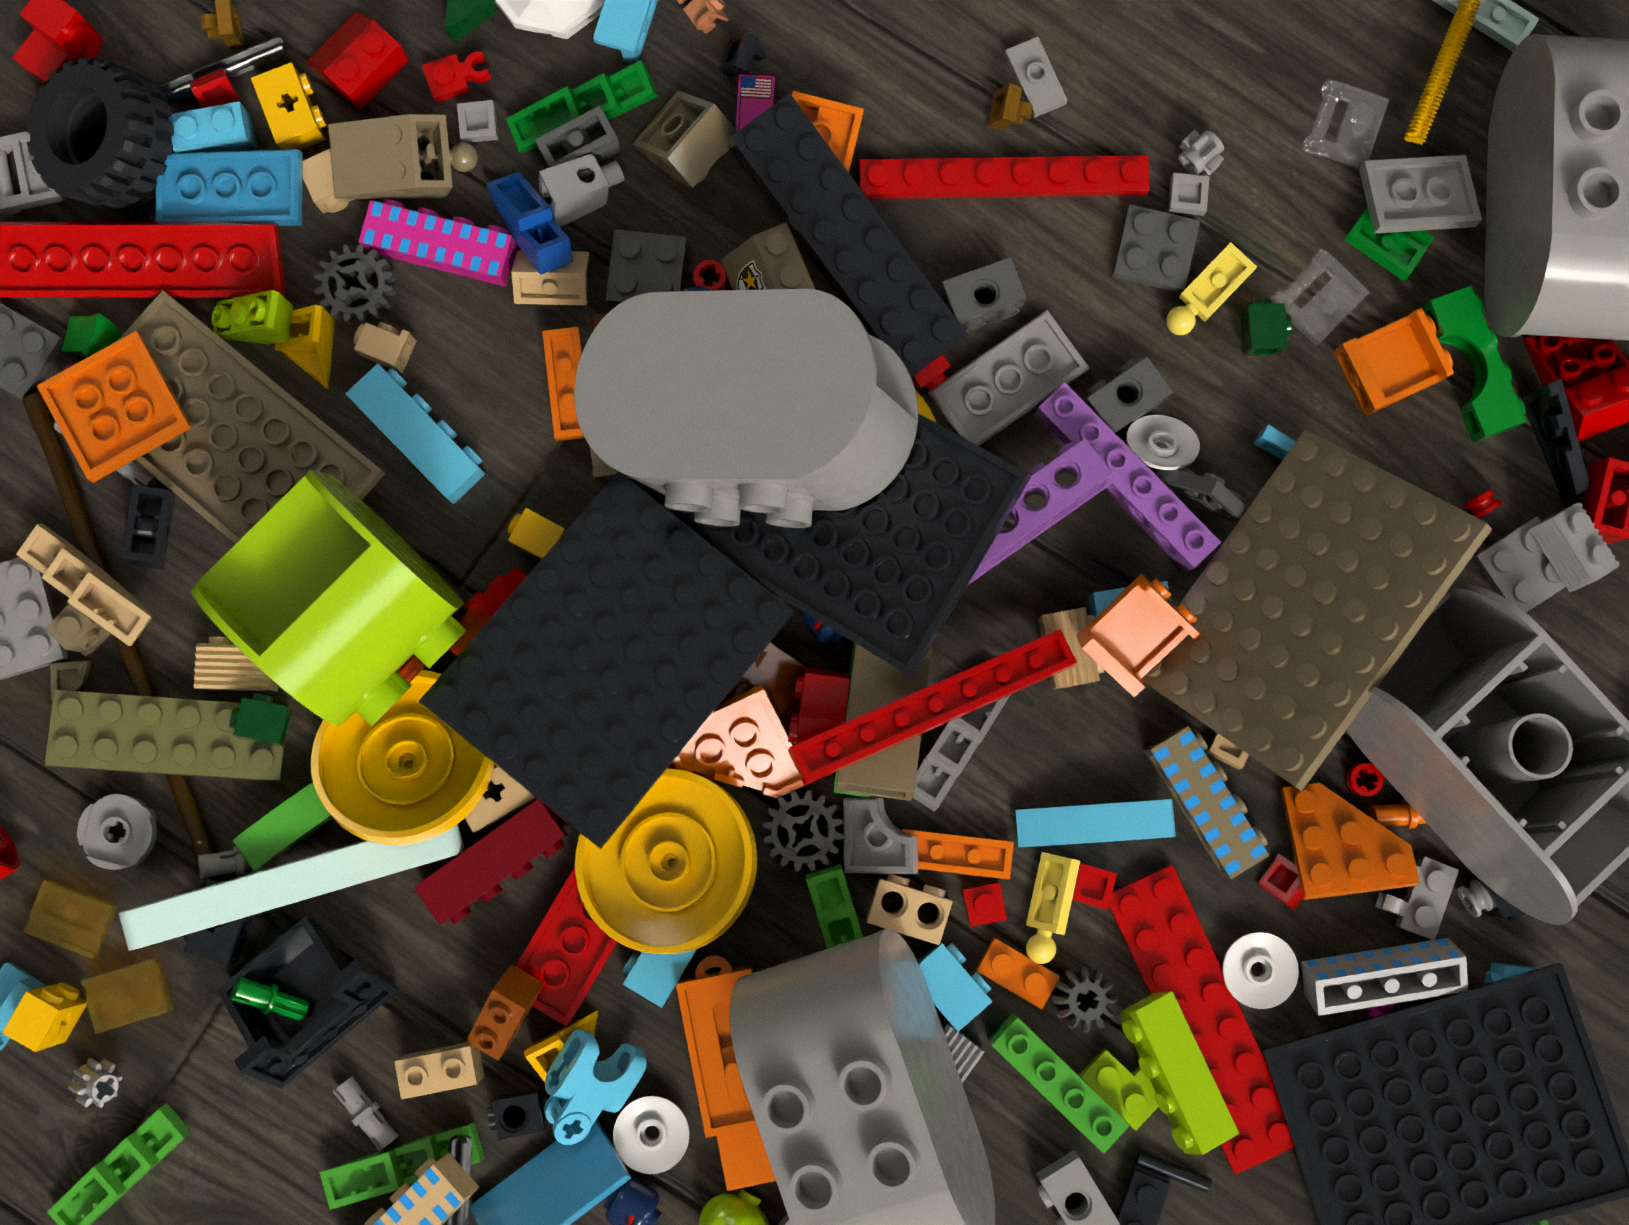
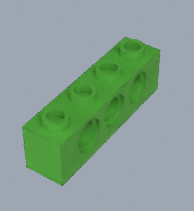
(1058, 1083)

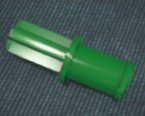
(268, 999)

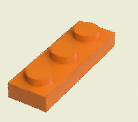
(562, 358)
(963, 854)

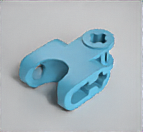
(586, 1087)

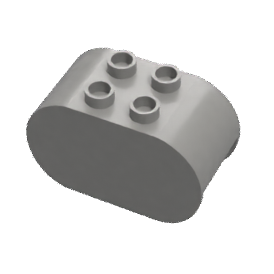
(1559, 190)
(746, 402)
(1504, 752)
(859, 1090)

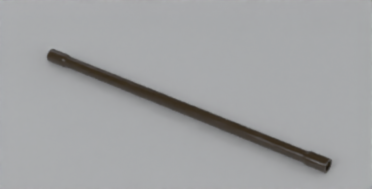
(43, 424)

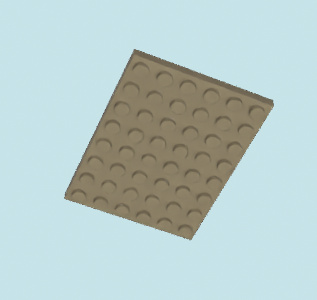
(1313, 604)

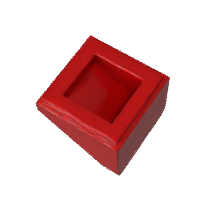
(1282, 882)

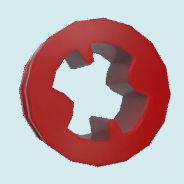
(719, 270)
(1483, 504)
(1366, 768)

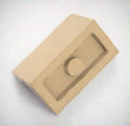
(557, 287)

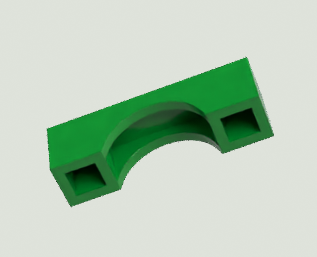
(1493, 403)

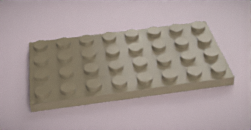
(246, 431)

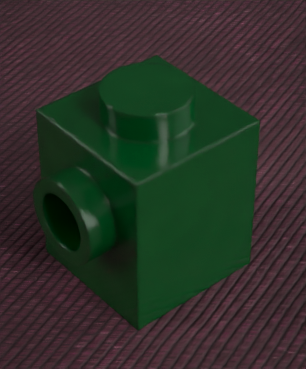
(1265, 328)
(261, 720)

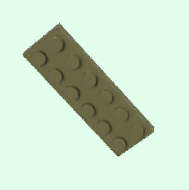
(154, 737)

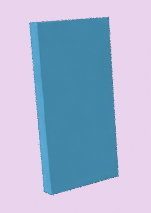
(232, 187)
(555, 1184)

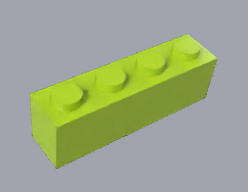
(1178, 1073)

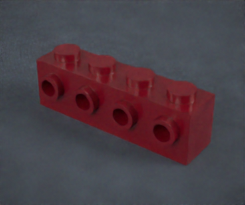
(492, 861)

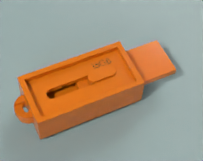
(718, 1084)

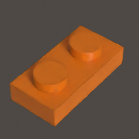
(1017, 973)

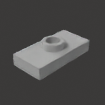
(1036, 76)

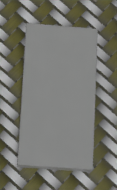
(1008, 380)

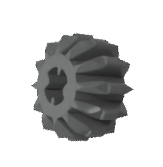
(1086, 1012)

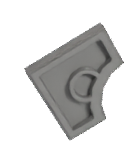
(874, 842)

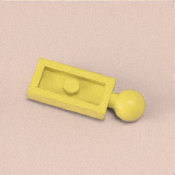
(1210, 289)
(1050, 904)

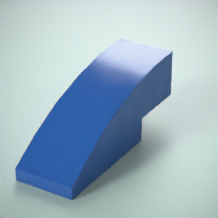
(530, 222)

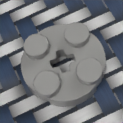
(100, 845)

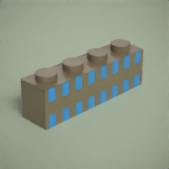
(1207, 802)

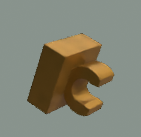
(224, 24)
(1008, 108)

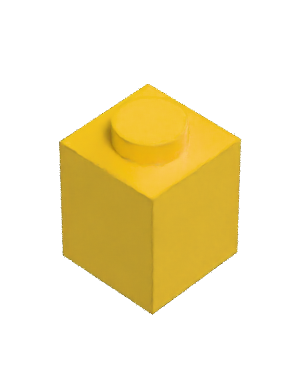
(534, 533)

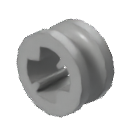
(1475, 898)

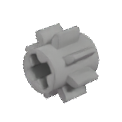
(1201, 152)
(95, 1083)

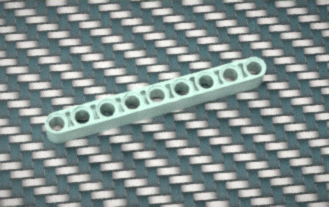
(279, 887)

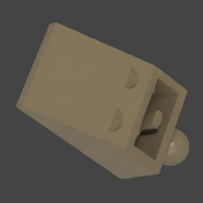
(384, 162)

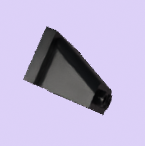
(313, 969)

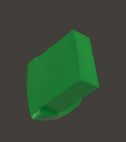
(89, 335)

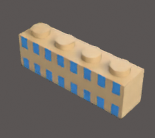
(432, 1198)

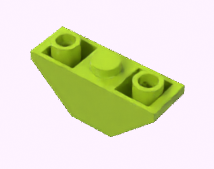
(254, 318)

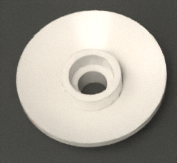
(1163, 442)
(1278, 973)
(639, 1150)

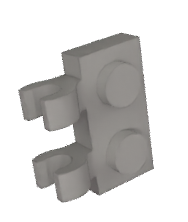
(1425, 903)

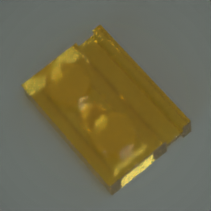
(70, 918)
(127, 995)

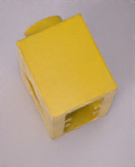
(276, 93)
(45, 1016)

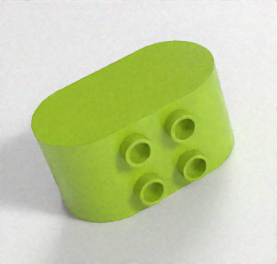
(330, 602)

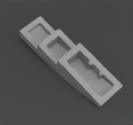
(952, 753)

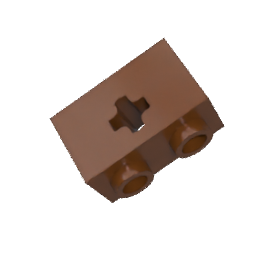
(504, 1012)

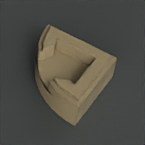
(69, 675)

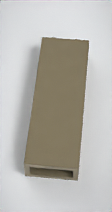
(873, 686)

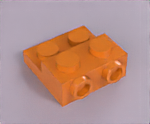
(835, 123)

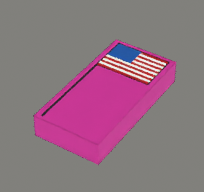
(753, 97)

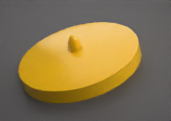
(400, 776)
(672, 868)

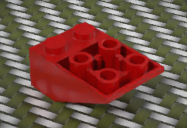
(1592, 375)

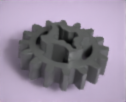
(360, 272)
(787, 821)

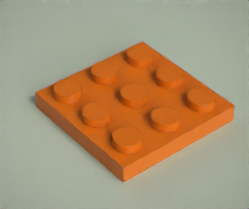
(114, 406)

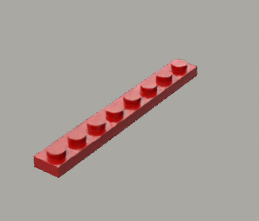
(1004, 177)
(931, 707)

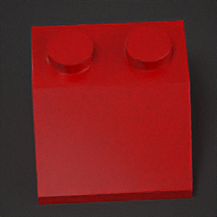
(359, 60)

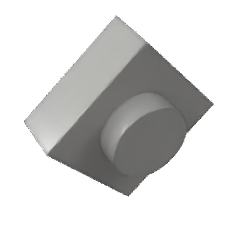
(477, 121)
(1188, 194)

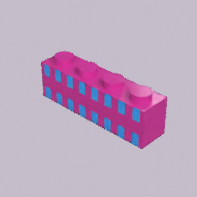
(438, 242)

